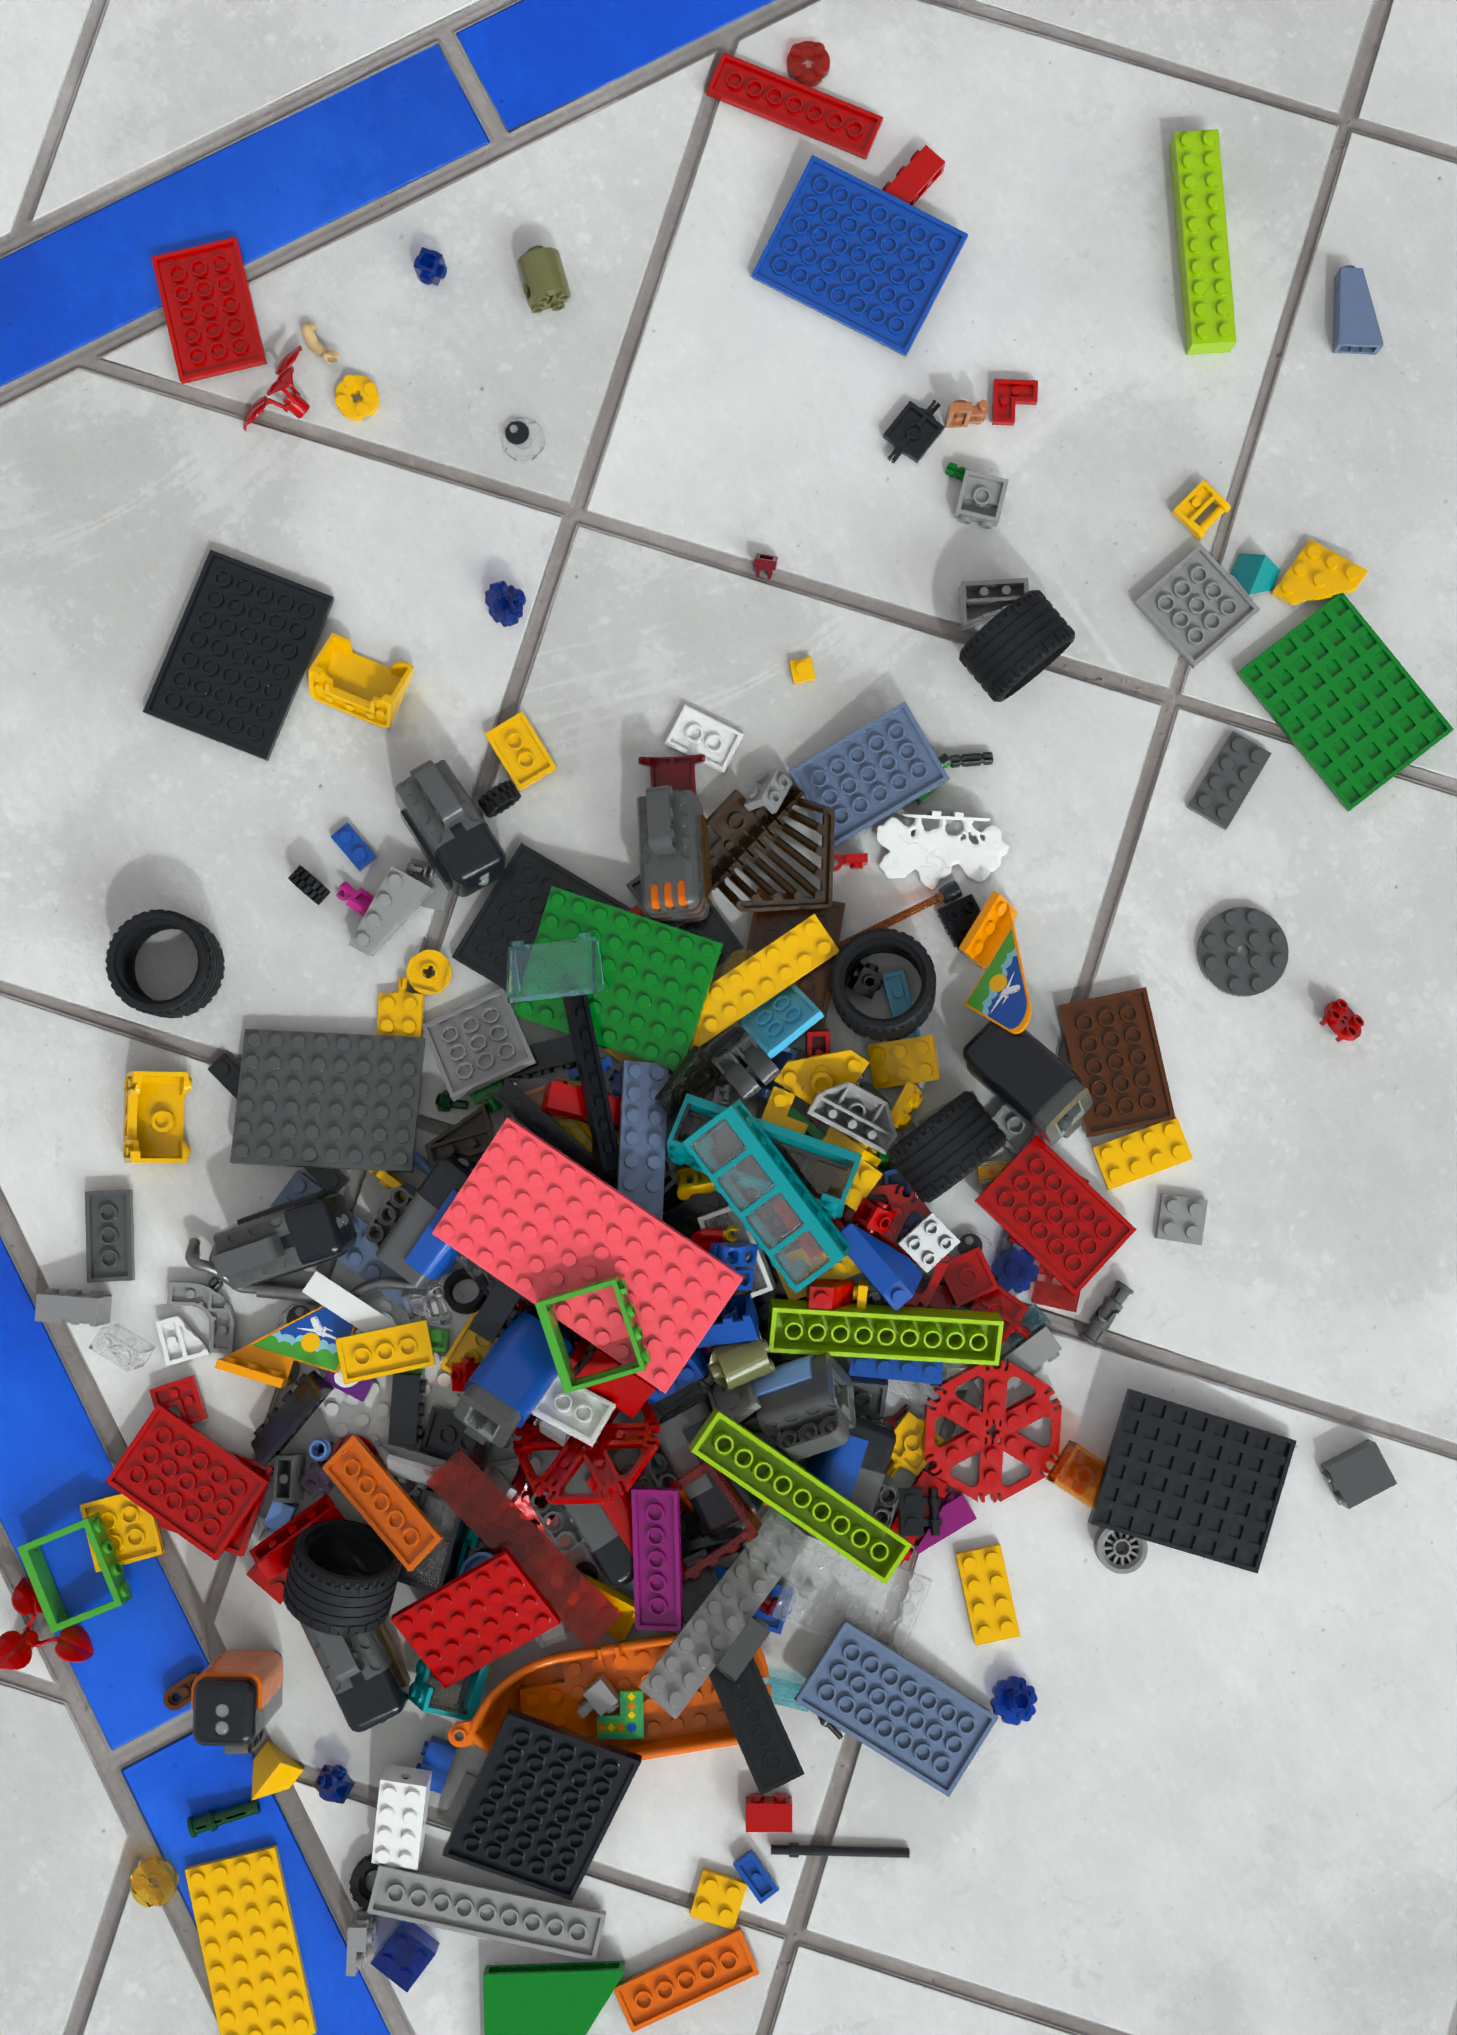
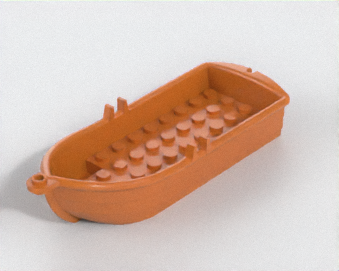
(555, 1687)

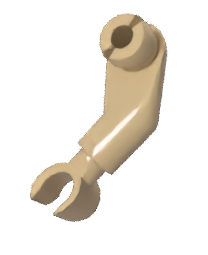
(308, 332)

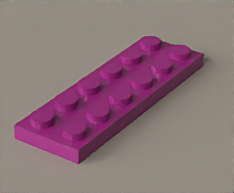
(657, 1558)

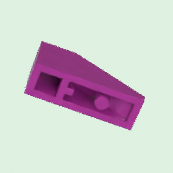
(954, 1514)

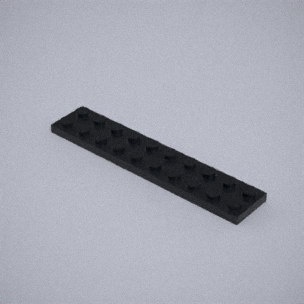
(747, 1703)

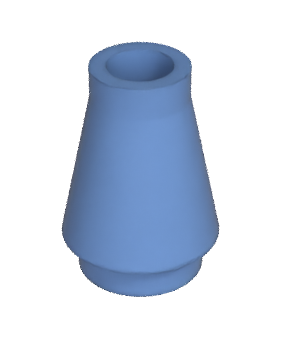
(320, 1449)

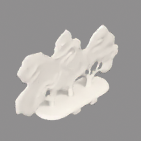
(936, 852)

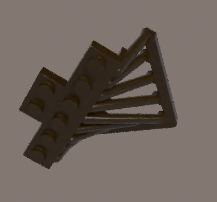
(745, 829)

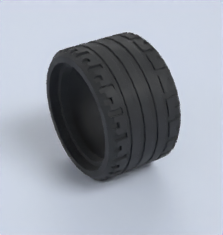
(1016, 645)
(876, 942)
(125, 948)
(947, 1147)
(341, 1578)

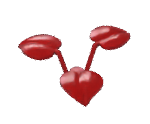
(292, 400)
(16, 1648)

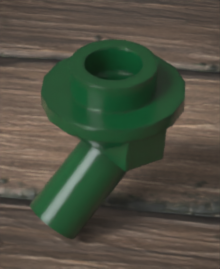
(445, 1103)

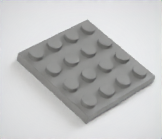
(1196, 606)
(478, 1044)

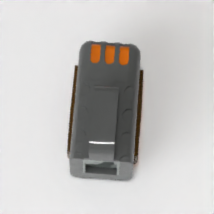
(674, 856)

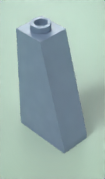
(1354, 314)

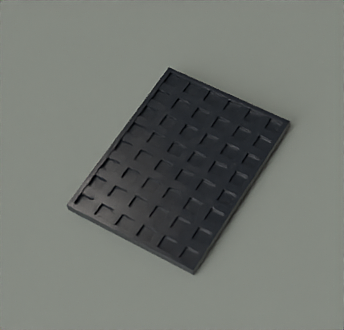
(1192, 1481)

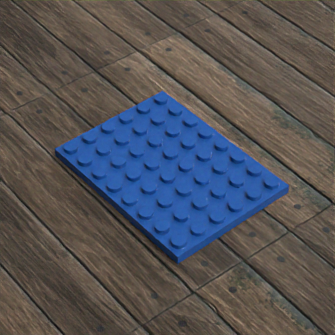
(859, 255)

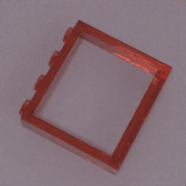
(739, 1505)

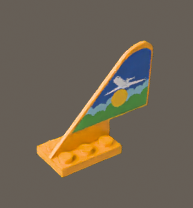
(1002, 989)
(303, 1340)

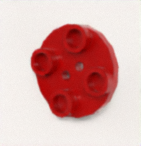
(1342, 1020)

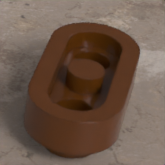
(182, 1687)

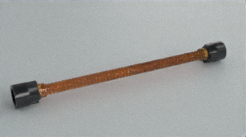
(947, 893)

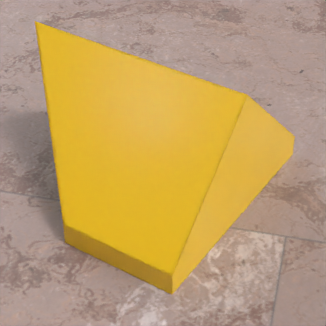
(273, 1771)

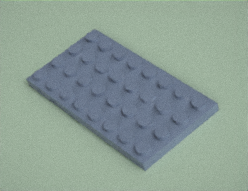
(896, 1708)

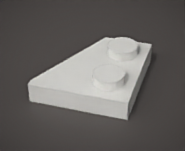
(179, 1341)

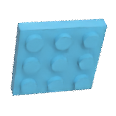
(781, 1020)

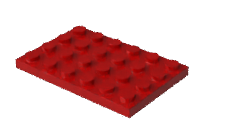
(209, 310)
(1055, 1215)
(187, 1481)
(476, 1618)

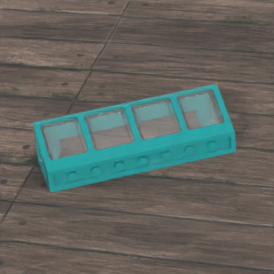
(767, 1196)

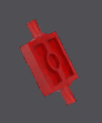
(1009, 1308)

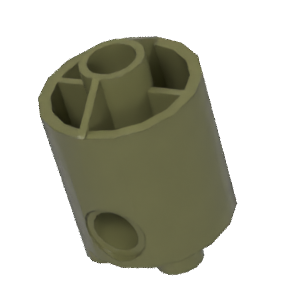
(543, 279)
(739, 1362)

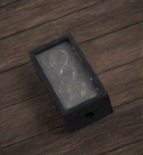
(442, 1561)

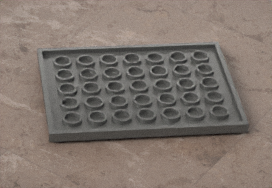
(328, 1100)

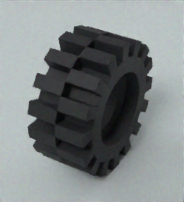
(499, 799)
(309, 885)

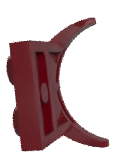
(673, 771)
(522, 1499)

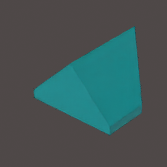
(1255, 572)

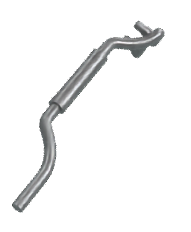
(286, 1291)

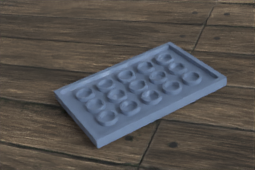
(871, 772)

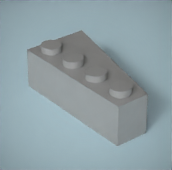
(391, 907)

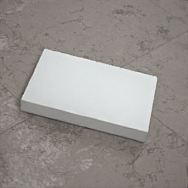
(700, 734)
(575, 1413)

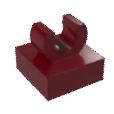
(765, 562)

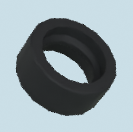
(467, 1308)

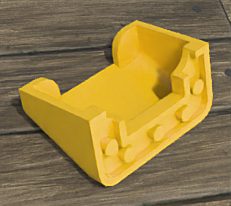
(357, 683)
(144, 1096)

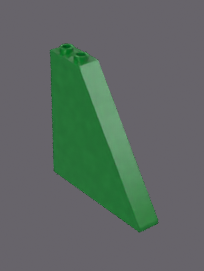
(547, 1996)

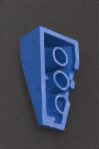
(884, 1267)

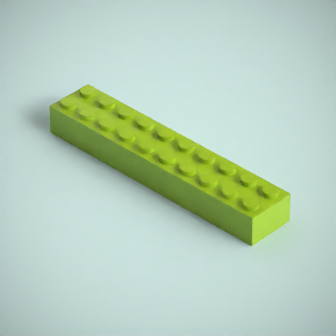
(1202, 242)
(886, 1333)
(800, 1495)

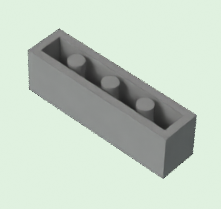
(1029, 1356)

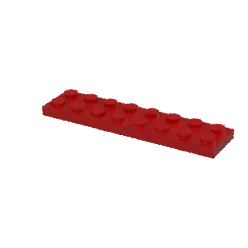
(794, 106)

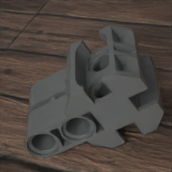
(741, 1061)

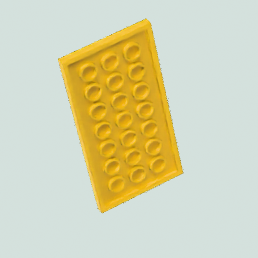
(251, 1945)

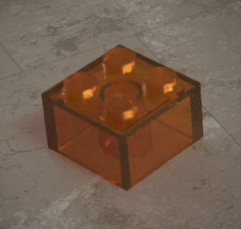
(1077, 1473)

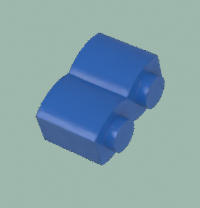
(437, 1758)

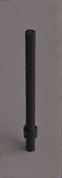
(795, 1850)

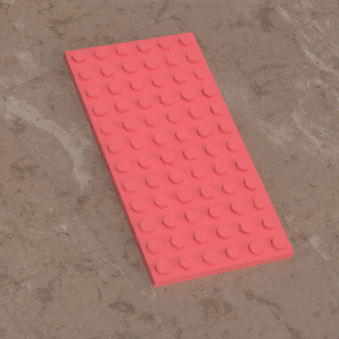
(557, 1226)

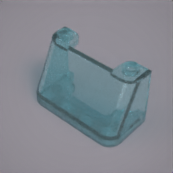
(554, 969)

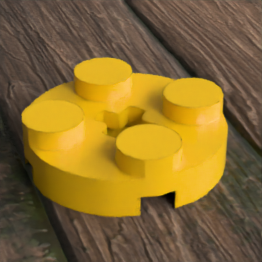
(362, 408)
(419, 979)

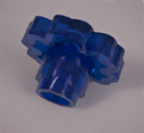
(505, 603)
(1015, 1269)
(1013, 1700)

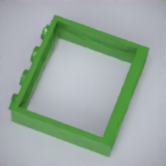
(557, 1346)
(44, 1584)

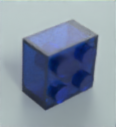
(405, 1954)

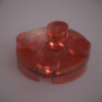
(808, 51)

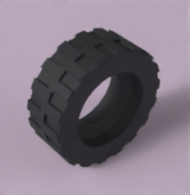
(357, 1881)

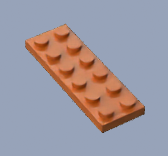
(382, 1502)
(686, 1979)

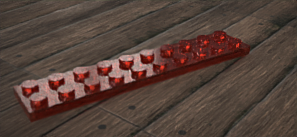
(505, 1526)

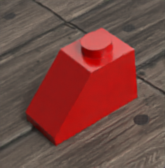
(829, 1294)

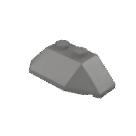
(856, 1114)
(408, 1464)

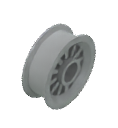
(1122, 1567)

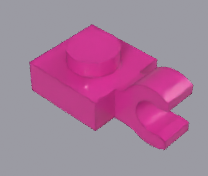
(357, 899)

